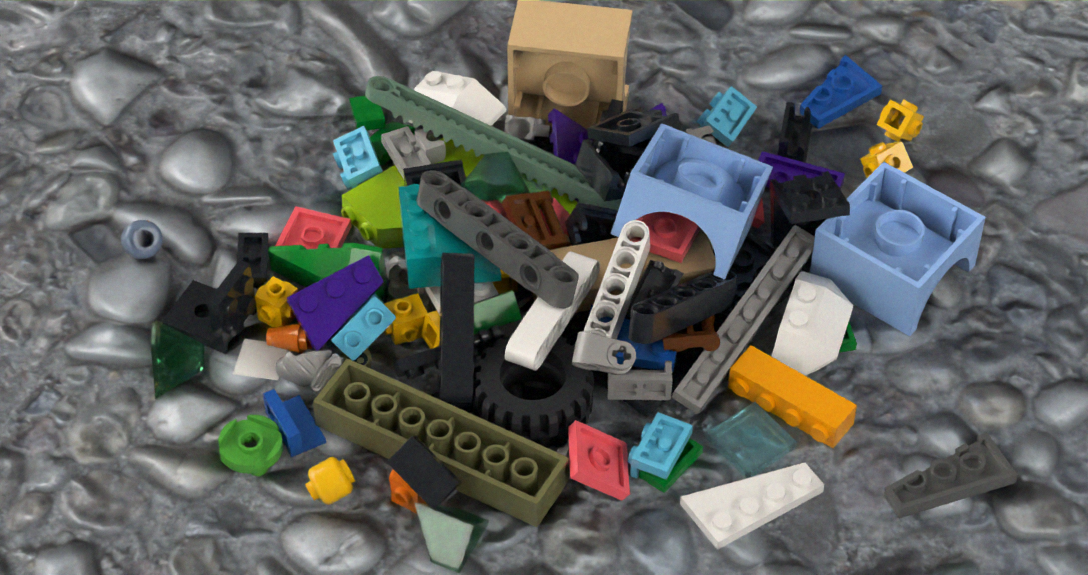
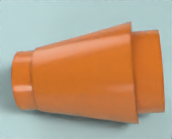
(288, 338)

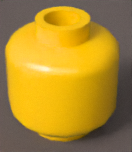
(330, 480)

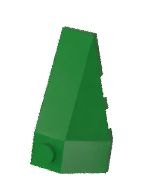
(313, 265)

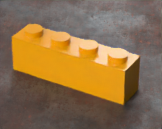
(792, 396)

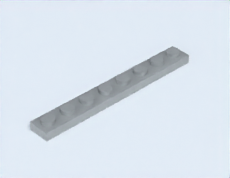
(745, 319)

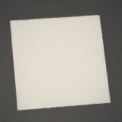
(258, 360)

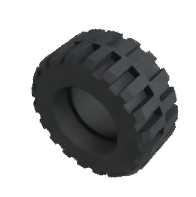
(536, 420)

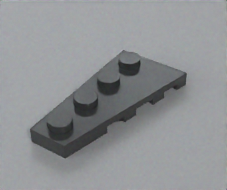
(960, 476)

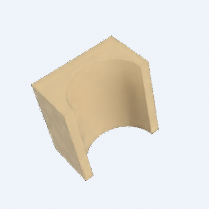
(567, 60)

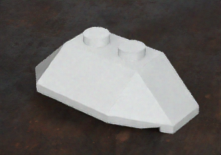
(463, 95)
(812, 324)

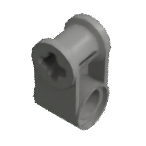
(599, 353)

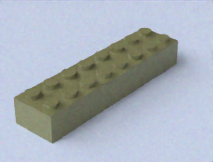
(488, 459)

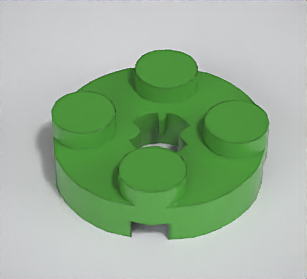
(254, 459)

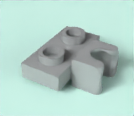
(523, 127)
(413, 150)

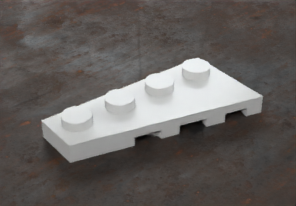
(746, 504)

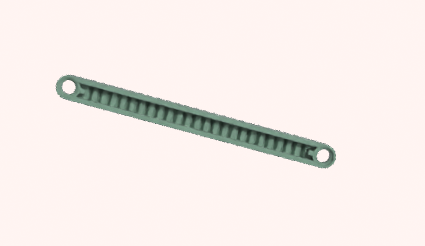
(483, 139)

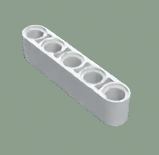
(620, 279)
(546, 323)

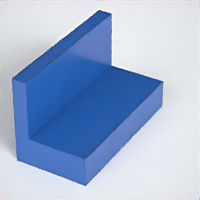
(294, 423)

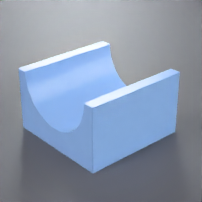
(700, 183)
(895, 245)

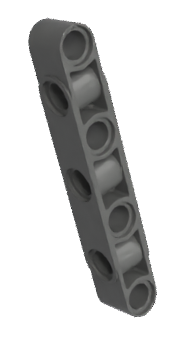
(497, 239)

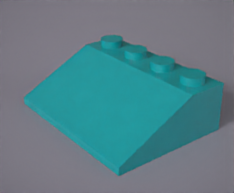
(427, 240)

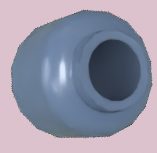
(141, 239)

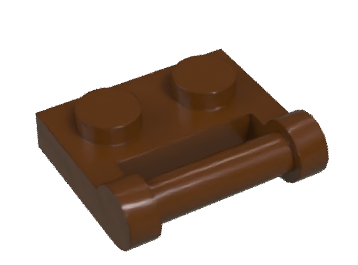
(525, 214)
(688, 338)

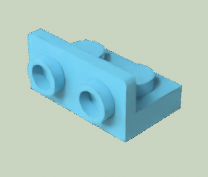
(728, 115)
(356, 157)
(363, 327)
(659, 446)

